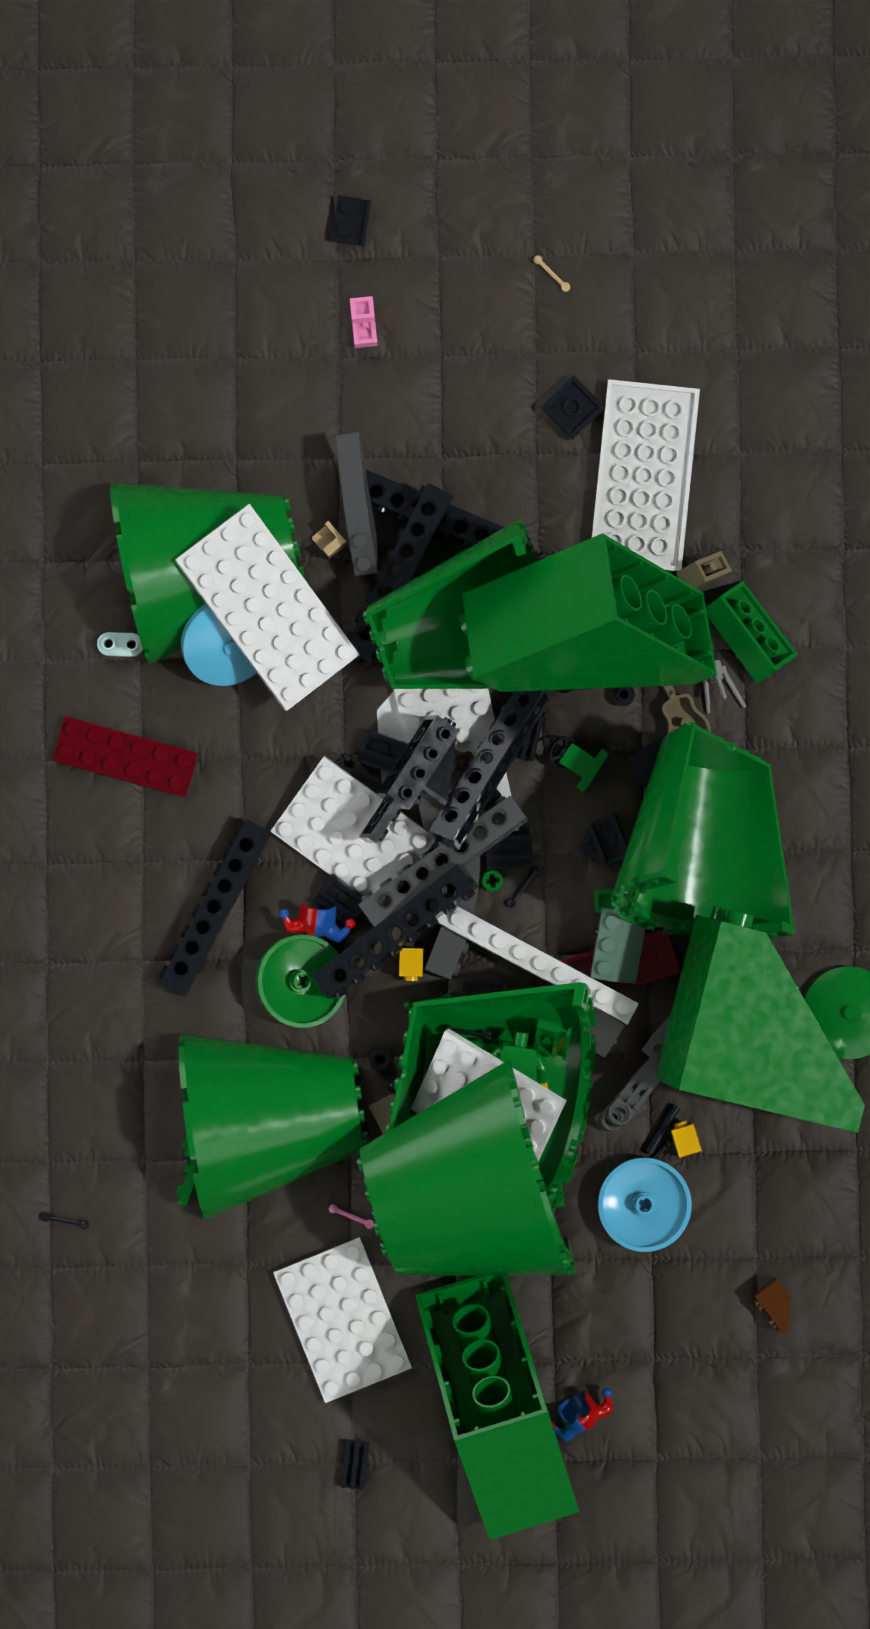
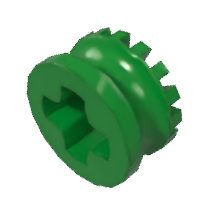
(496, 875)

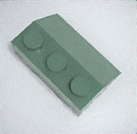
(616, 949)

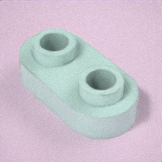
(120, 644)

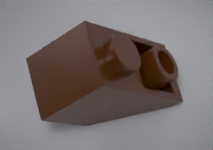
(775, 1302)

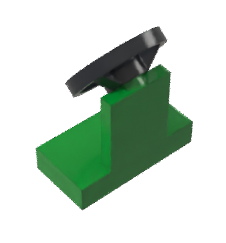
(577, 761)

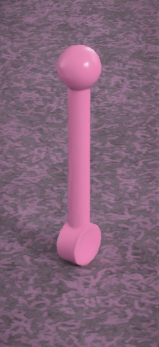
(334, 1209)

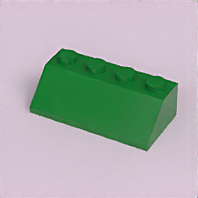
(750, 632)

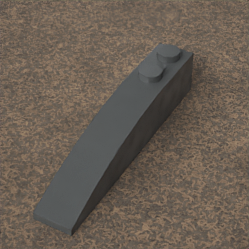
(357, 505)
(449, 944)

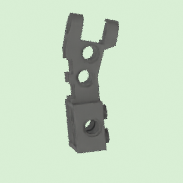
(639, 1086)

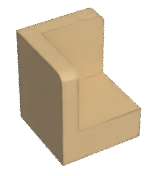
(329, 540)

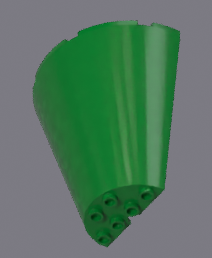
(158, 527)
(420, 622)
(264, 1116)

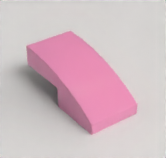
(363, 322)

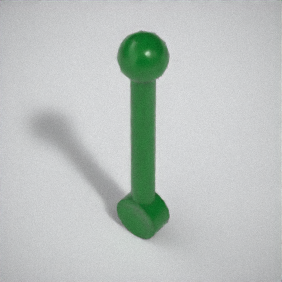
(407, 1004)

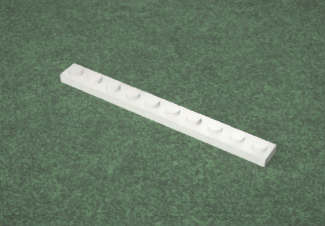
(534, 960)

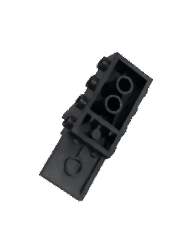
(420, 771)

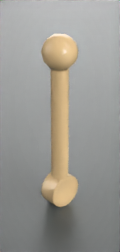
(565, 287)

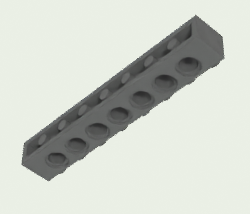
(475, 847)

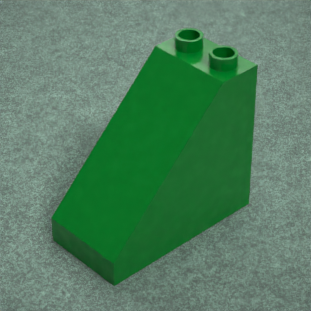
(587, 623)
(748, 1032)
(496, 1405)

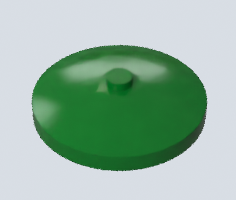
(287, 984)
(843, 1009)

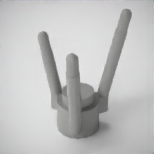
(721, 671)

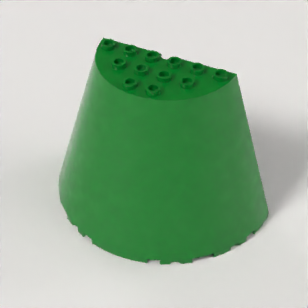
(705, 840)
(503, 1015)
(465, 1189)

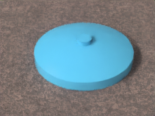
(212, 652)
(644, 1204)

